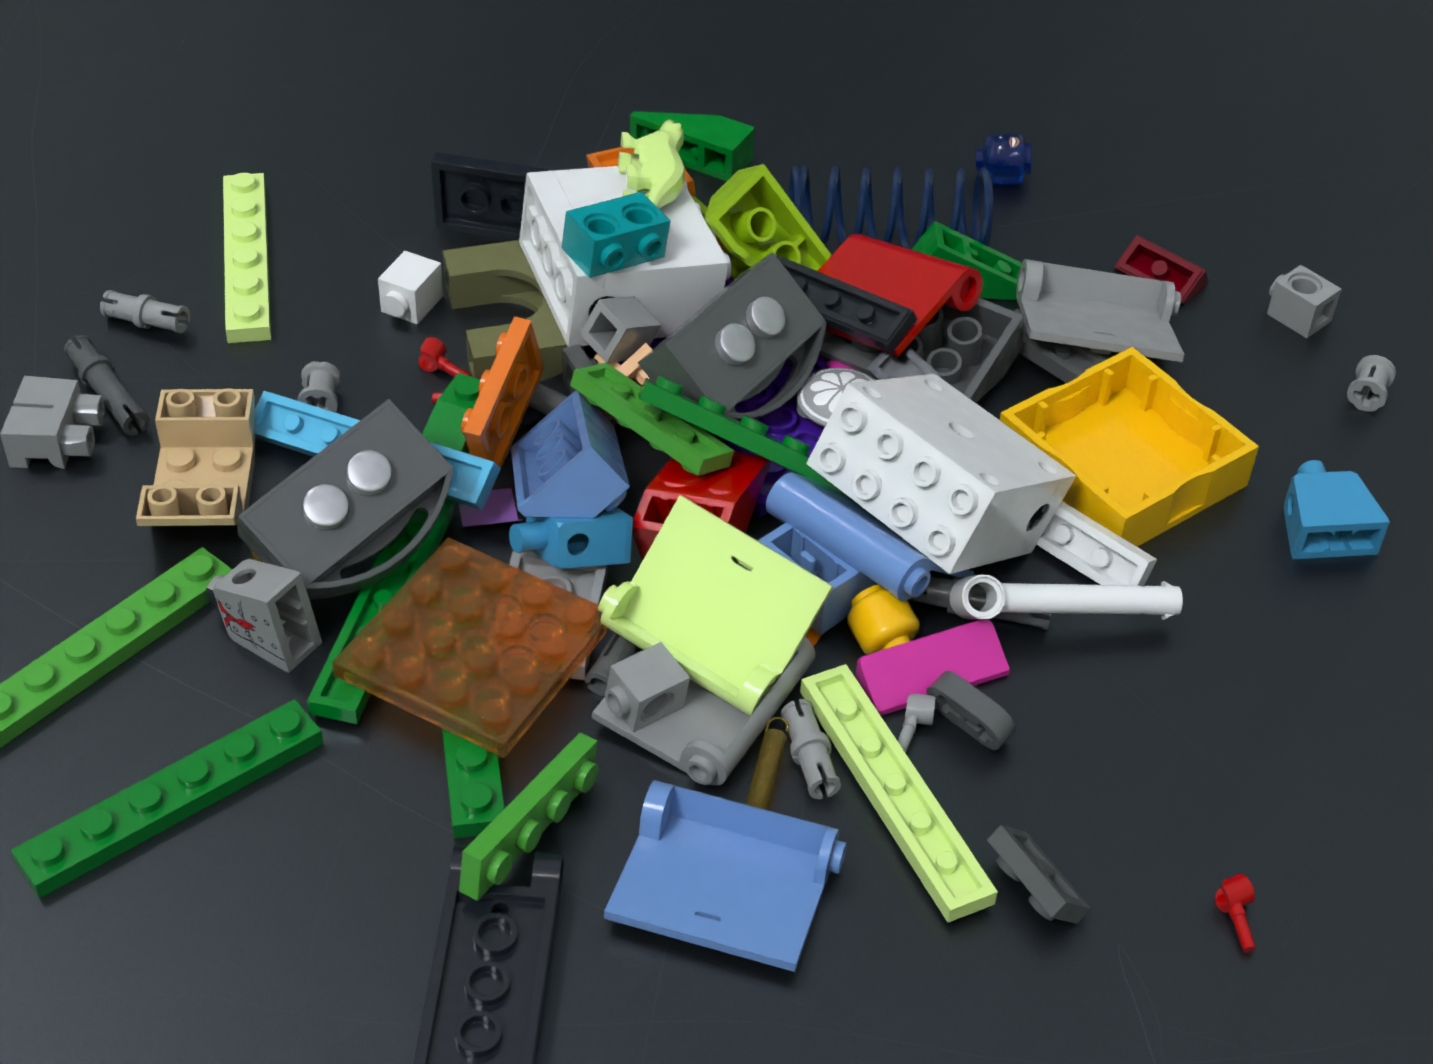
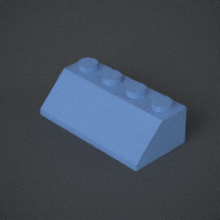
(569, 464)

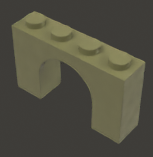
(500, 275)

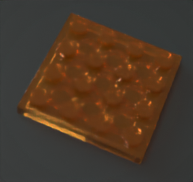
(473, 646)

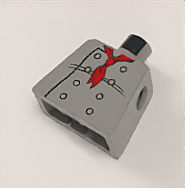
(267, 612)

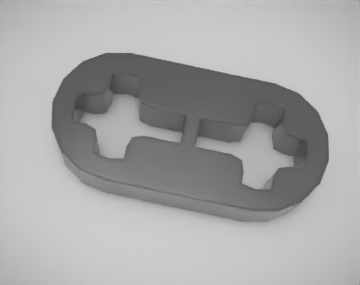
(971, 710)

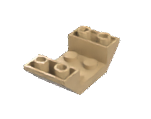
(202, 458)

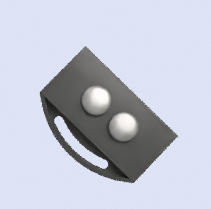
(743, 340)
(351, 504)

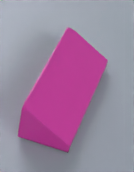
(912, 667)

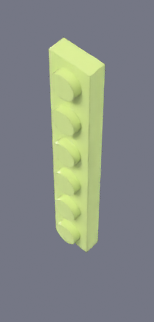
(246, 258)
(899, 794)

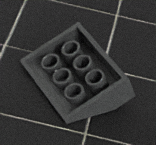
(963, 347)

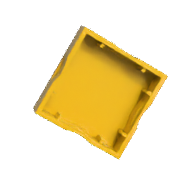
(1136, 446)

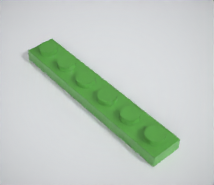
(105, 643)

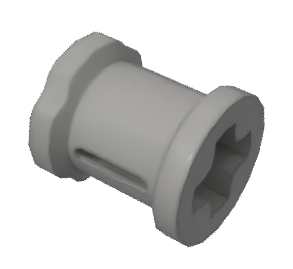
(1382, 378)
(319, 384)

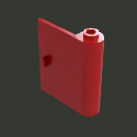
(904, 278)

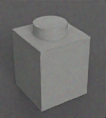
(619, 328)

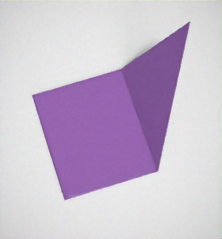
(497, 509)

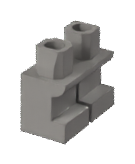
(50, 422)

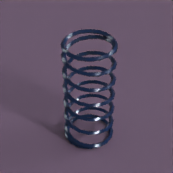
(800, 195)

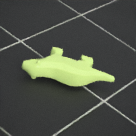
(656, 165)

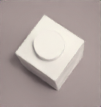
(410, 287)

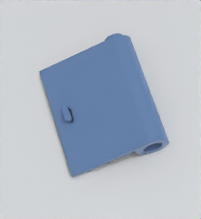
(852, 535)
(725, 875)

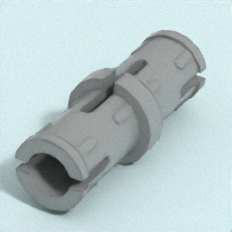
(145, 311)
(811, 749)

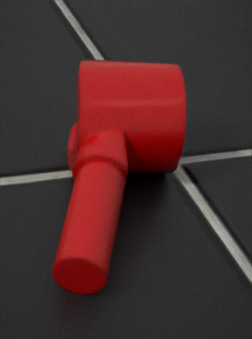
(433, 357)
(1231, 898)

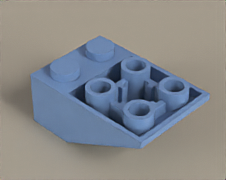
(825, 565)

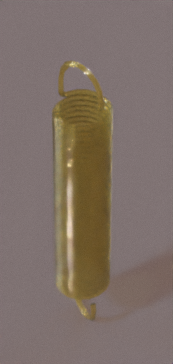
(767, 766)

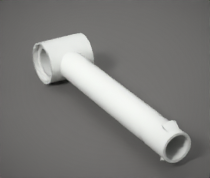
(1065, 598)

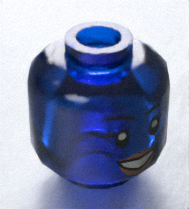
(1005, 158)

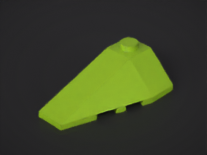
(759, 218)

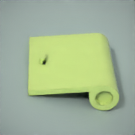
(714, 616)

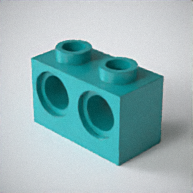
(615, 234)

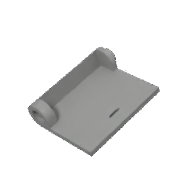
(1098, 309)
(709, 733)

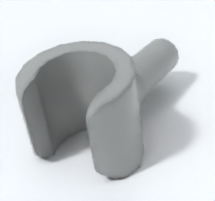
(918, 711)

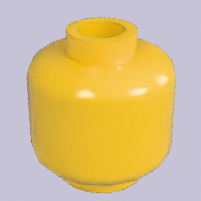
(881, 620)

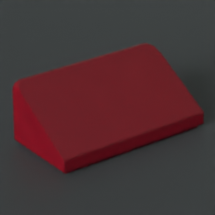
(1154, 262)

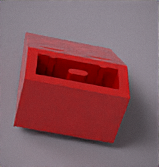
(725, 493)

